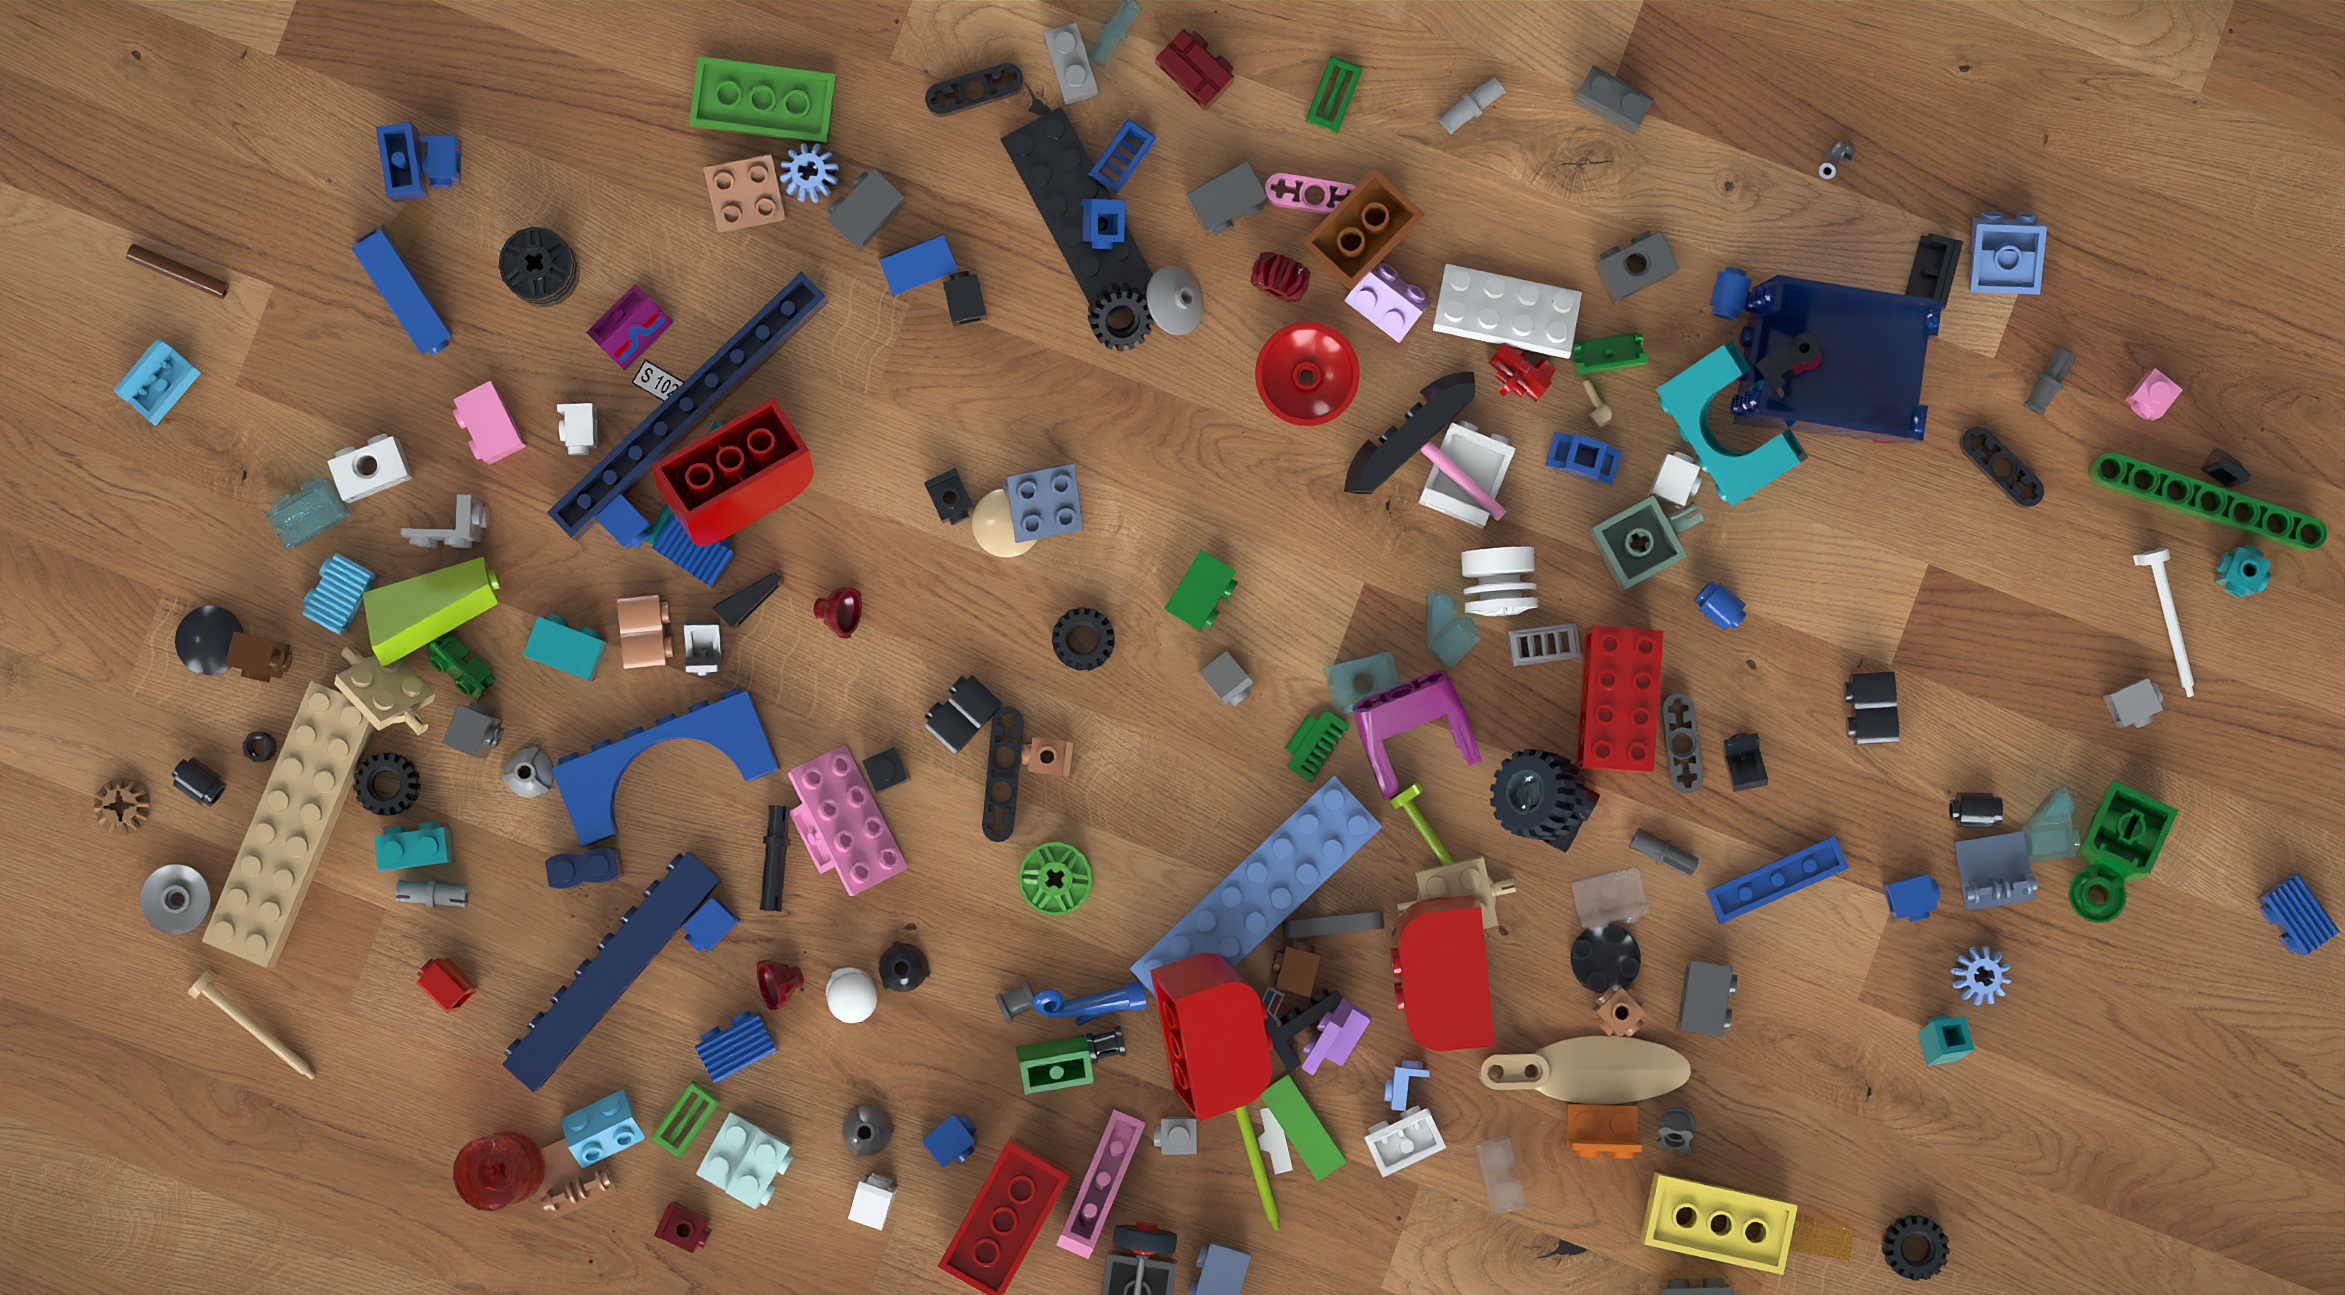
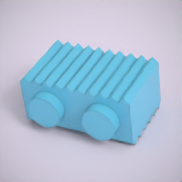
(338, 593)

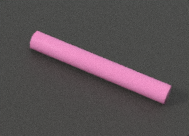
(1463, 480)

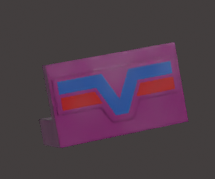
(629, 327)

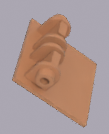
(744, 193)
(569, 1185)

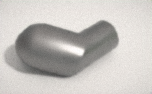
(1830, 159)

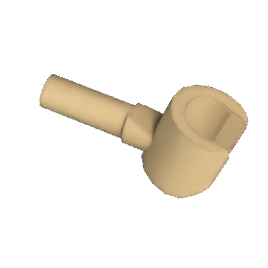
(1602, 414)

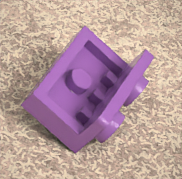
(1338, 1036)

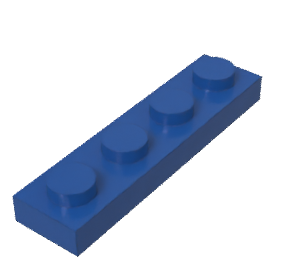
(1776, 879)

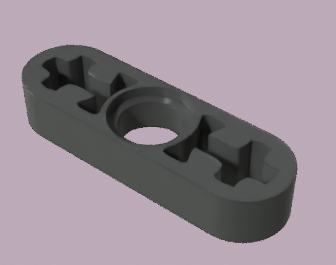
(1693, 768)
(1333, 924)

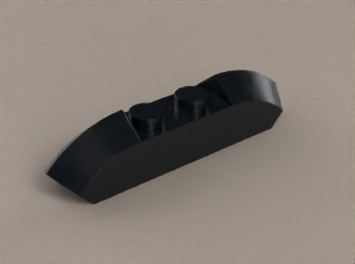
(1376, 464)

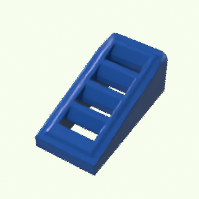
(1139, 134)

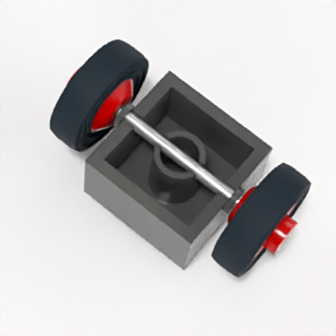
(1139, 1272)

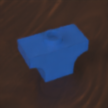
(1583, 457)

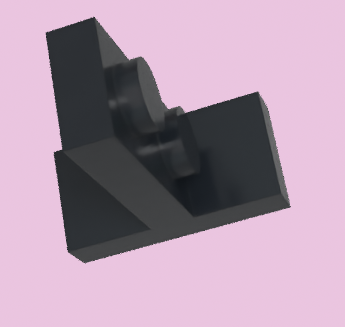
(1295, 1021)

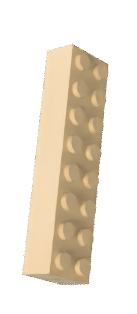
(290, 827)

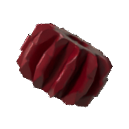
(1280, 276)

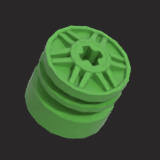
(1055, 857)

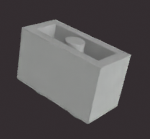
(1070, 63)

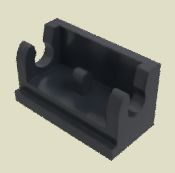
(1934, 268)

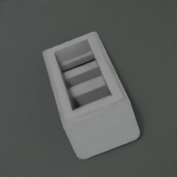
(1516, 651)

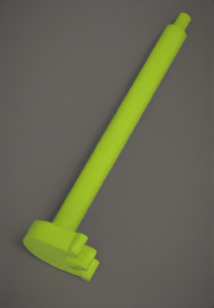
(1405, 800)
(1257, 1166)

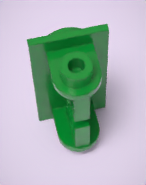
(449, 658)

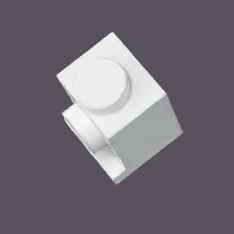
(579, 427)

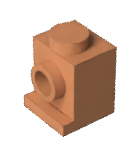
(1062, 759)

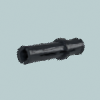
(775, 858)

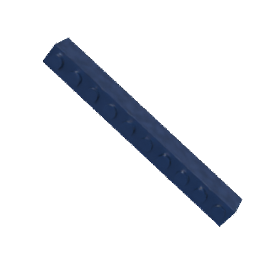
(689, 405)

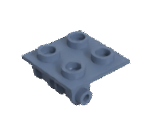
(1044, 502)
(1995, 871)

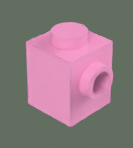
(2153, 395)

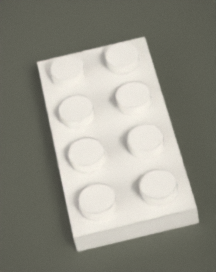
(1507, 311)

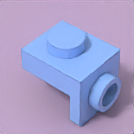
(1397, 1087)

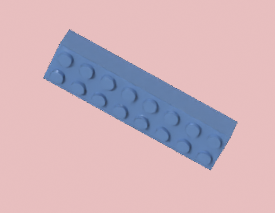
(1268, 882)

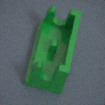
(1608, 354)

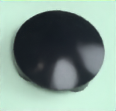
(205, 639)
(1605, 958)

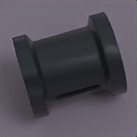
(1106, 1044)

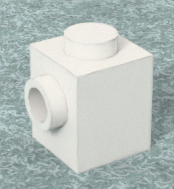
(1676, 480)

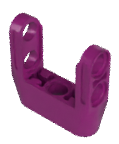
(1406, 708)

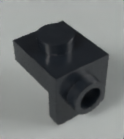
(1744, 762)

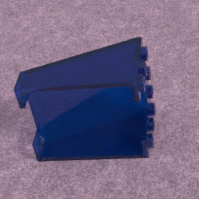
(1868, 367)

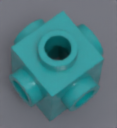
(2232, 574)

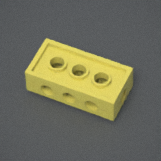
(1729, 1245)

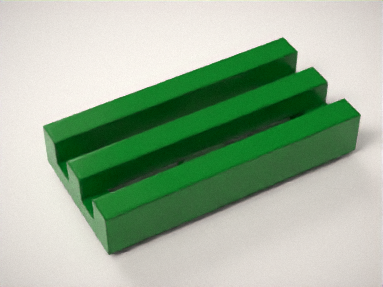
(1323, 122)

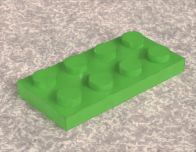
(762, 100)

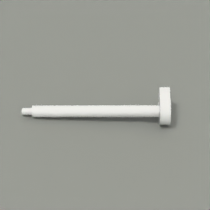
(2155, 559)

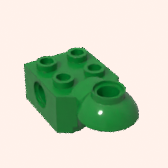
(2118, 849)

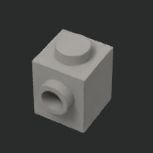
(2134, 703)
(1176, 1135)

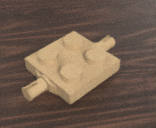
(385, 692)
(1461, 879)

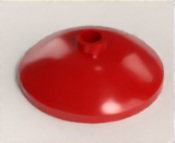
(1311, 349)

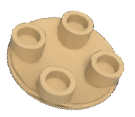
(994, 526)

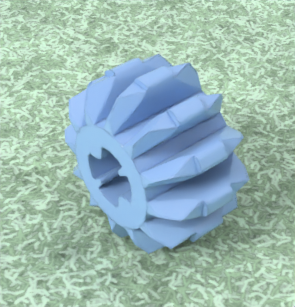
(804, 162)
(1983, 962)

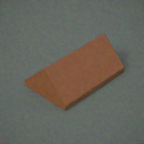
(1362, 230)

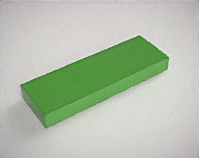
(1302, 1127)

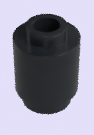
(198, 781)
(1976, 810)

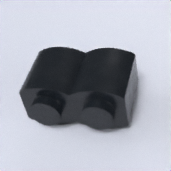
(1872, 708)
(962, 714)

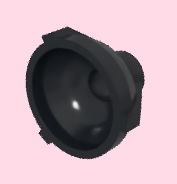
(916, 964)

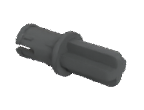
(2050, 381)
(1664, 852)

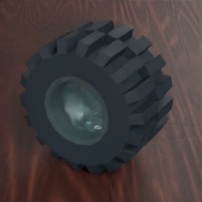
(1538, 794)

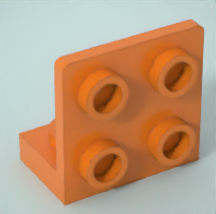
(1602, 1128)

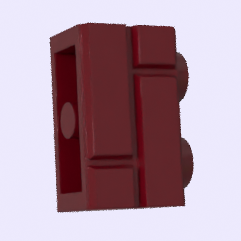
(1195, 68)

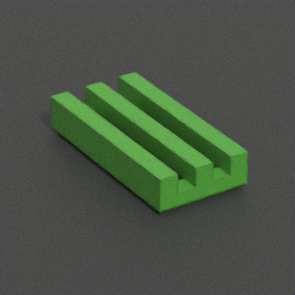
(703, 1095)

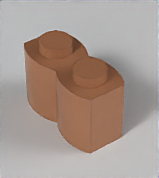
(644, 632)

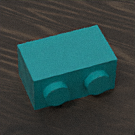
(566, 648)

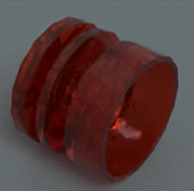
(482, 1176)

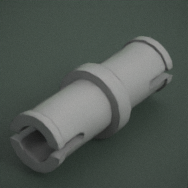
(1471, 105)
(432, 893)

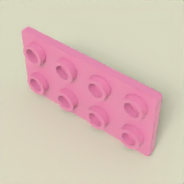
(843, 822)

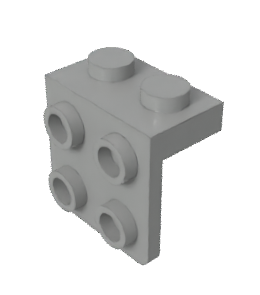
(470, 520)

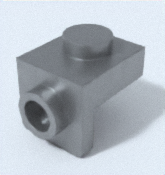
(703, 646)

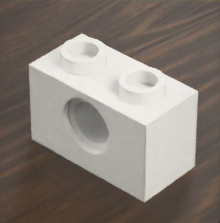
(390, 471)

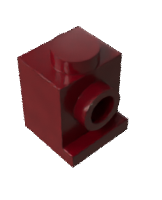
(674, 1216)

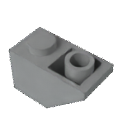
(1227, 680)

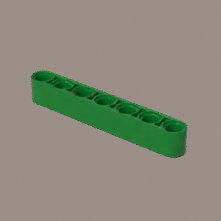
(2224, 502)

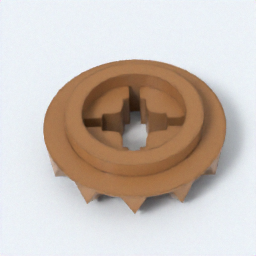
(133, 817)

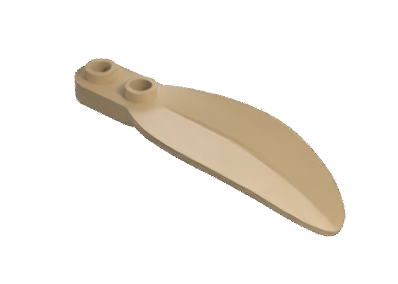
(1592, 1070)

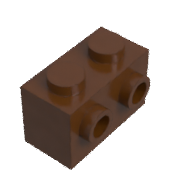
(258, 657)
(1296, 968)

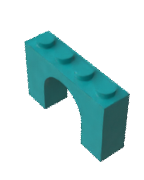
(1689, 401)

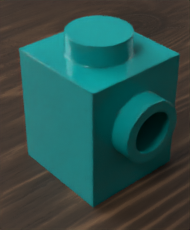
(1945, 1040)

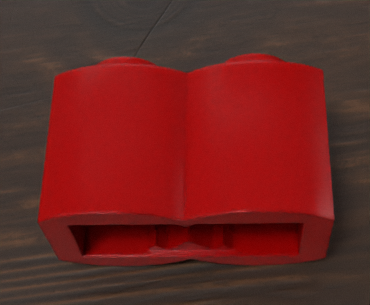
(446, 984)

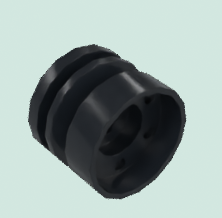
(536, 287)

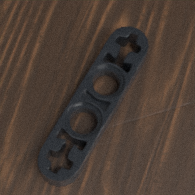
(1003, 774)

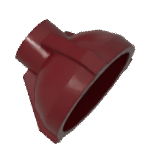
(840, 611)
(777, 982)

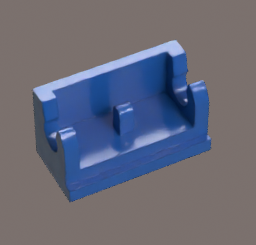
(918, 264)

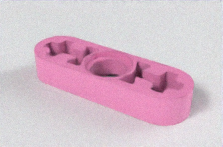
(1290, 183)

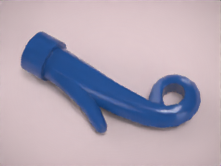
(1051, 1004)

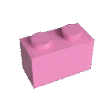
(489, 423)

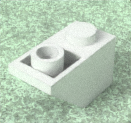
(873, 1201)

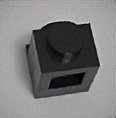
(946, 483)

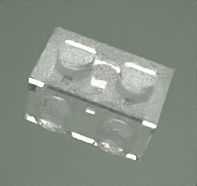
(1610, 898)

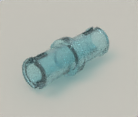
(1114, 32)

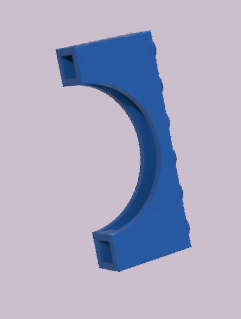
(592, 780)

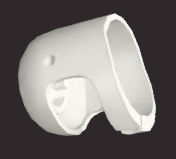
(851, 995)

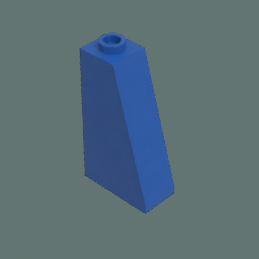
(402, 290)

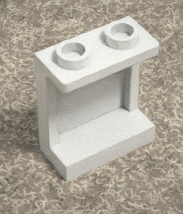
(1481, 459)

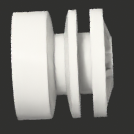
(1499, 580)

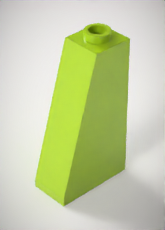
(427, 606)

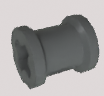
(1016, 1001)

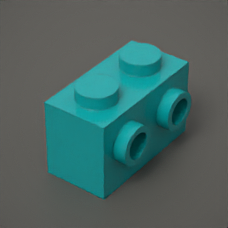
(414, 848)

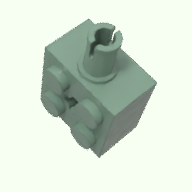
(1657, 530)

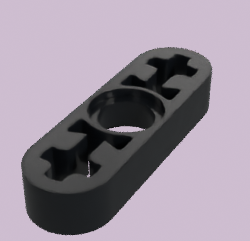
(947, 90)
(2016, 465)

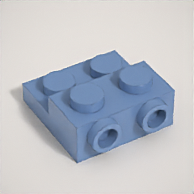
(2007, 253)

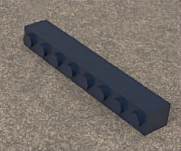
(612, 970)

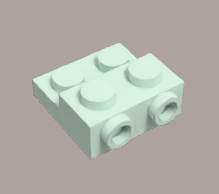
(745, 1161)

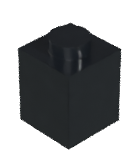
(964, 298)
(886, 770)

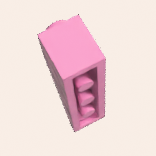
(1101, 1184)

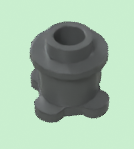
(1676, 1130)

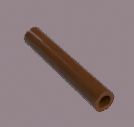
(177, 271)

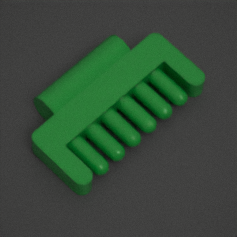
(1306, 739)

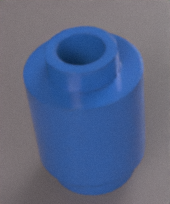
(1730, 293)
(1720, 605)

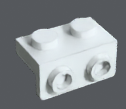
(1404, 1141)

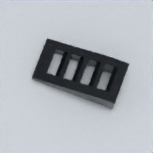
(2225, 469)
(743, 603)

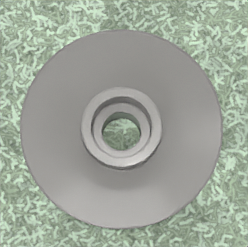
(1175, 300)
(158, 902)

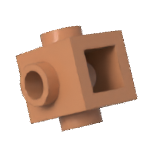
(1606, 1007)

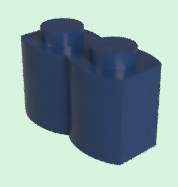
(575, 870)

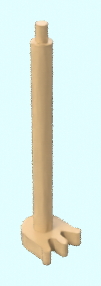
(203, 986)

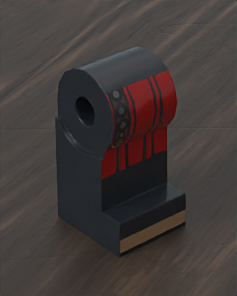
(1789, 360)

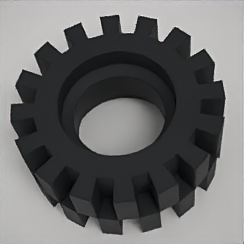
(1124, 336)
(1074, 619)
(365, 784)
(1894, 1247)

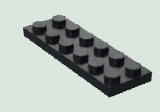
(1057, 179)

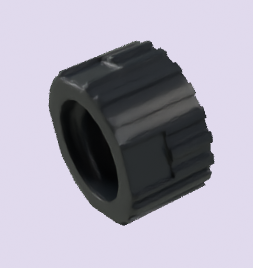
(270, 746)

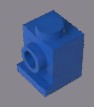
(442, 159)
(1114, 222)

